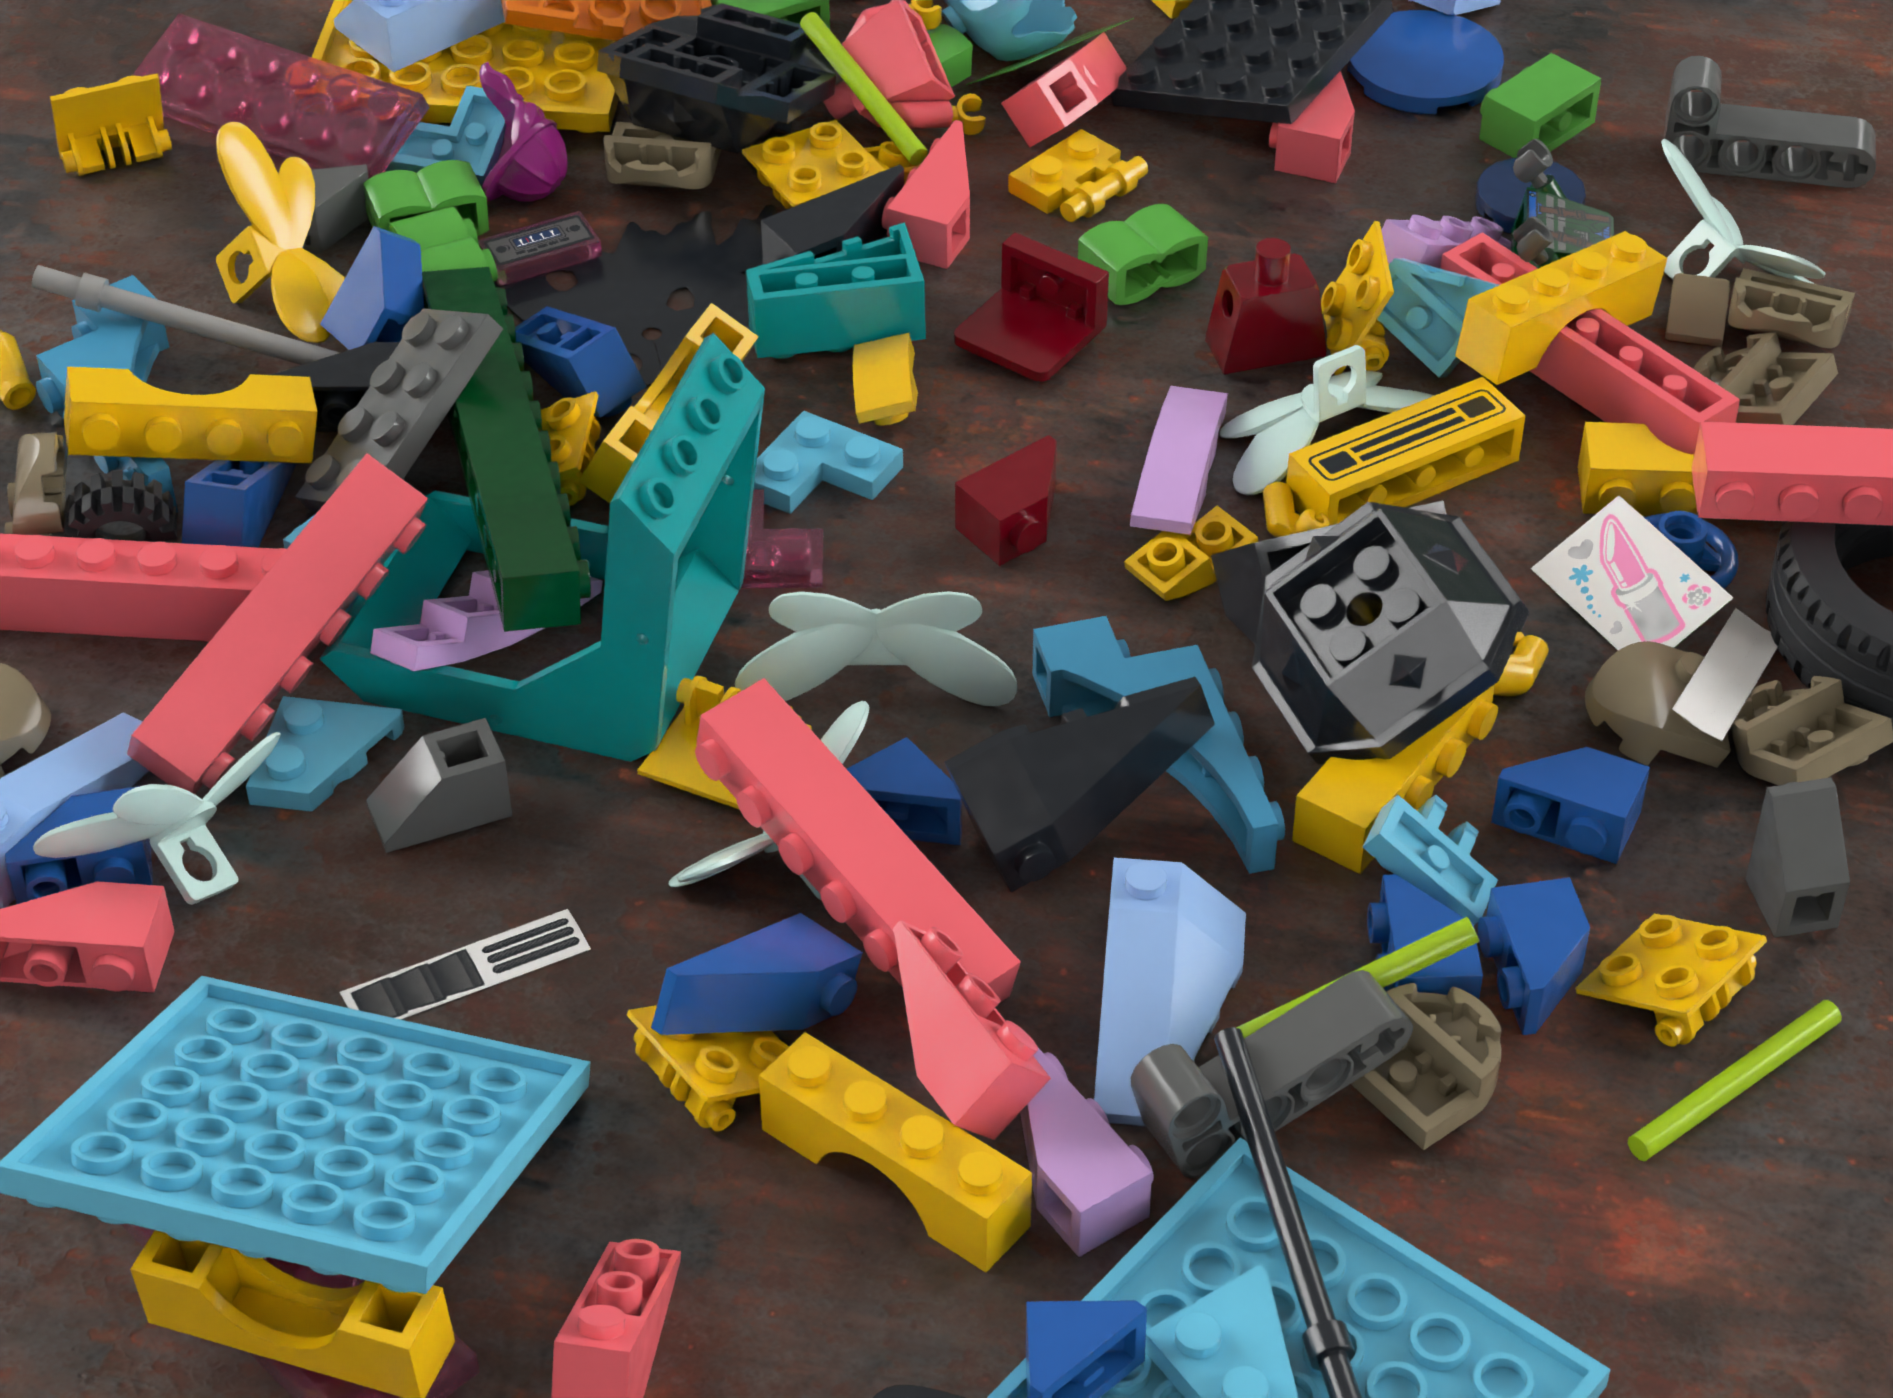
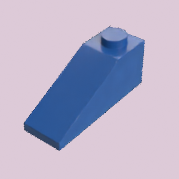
(580, 358)
(233, 502)
(761, 982)

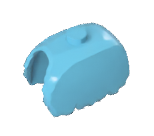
(1011, 27)

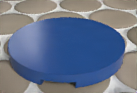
(1428, 62)

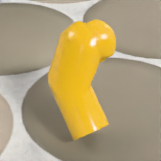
(1281, 514)
(1522, 667)

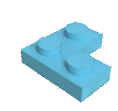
(472, 137)
(823, 451)

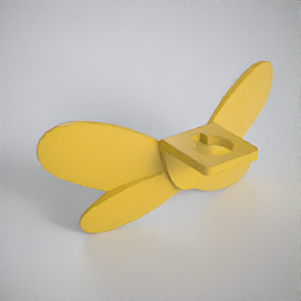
(281, 216)

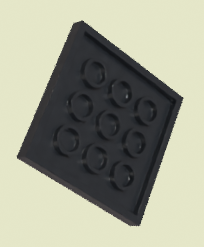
(1249, 57)

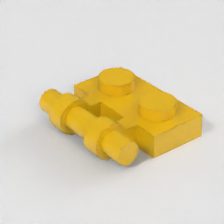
(1076, 176)

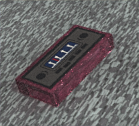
(542, 247)

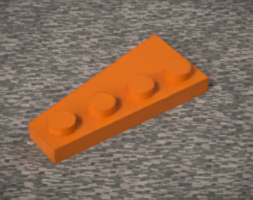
(596, 17)

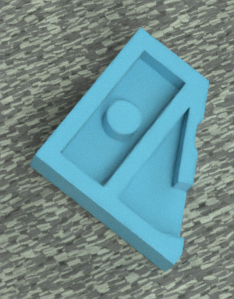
(1429, 311)
(318, 750)
(1226, 1343)

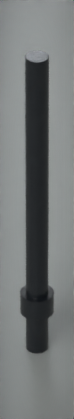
(1325, 1338)

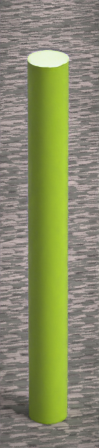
(864, 88)
(1394, 965)
(1734, 1080)

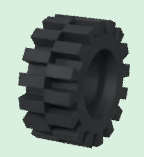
(121, 501)

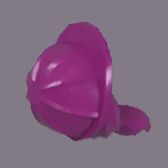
(532, 149)

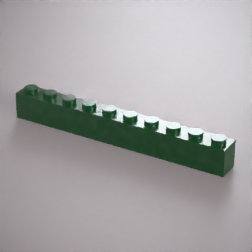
(509, 469)

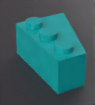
(837, 298)

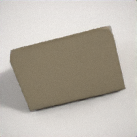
(1697, 309)

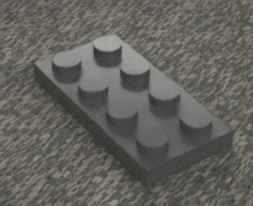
(405, 398)

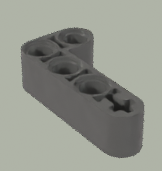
(1832, 149)
(1296, 1061)

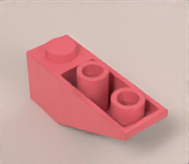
(1066, 90)
(1319, 138)
(935, 201)
(88, 938)
(961, 1045)
(615, 1323)

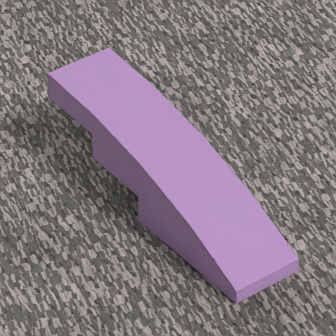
(1179, 460)
(453, 629)

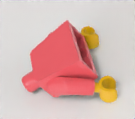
(901, 61)

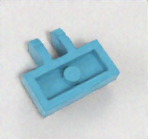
(1421, 854)

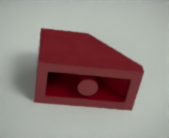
(1009, 502)

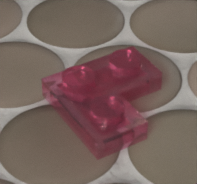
(781, 555)

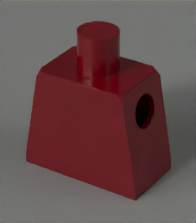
(1266, 311)

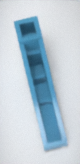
(114, 342)
(1091, 670)

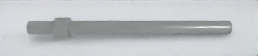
(94, 293)

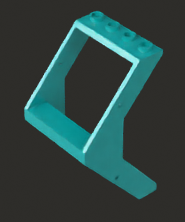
(667, 570)

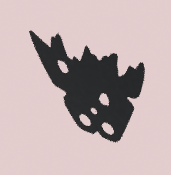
(636, 280)

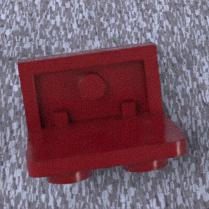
(1042, 312)

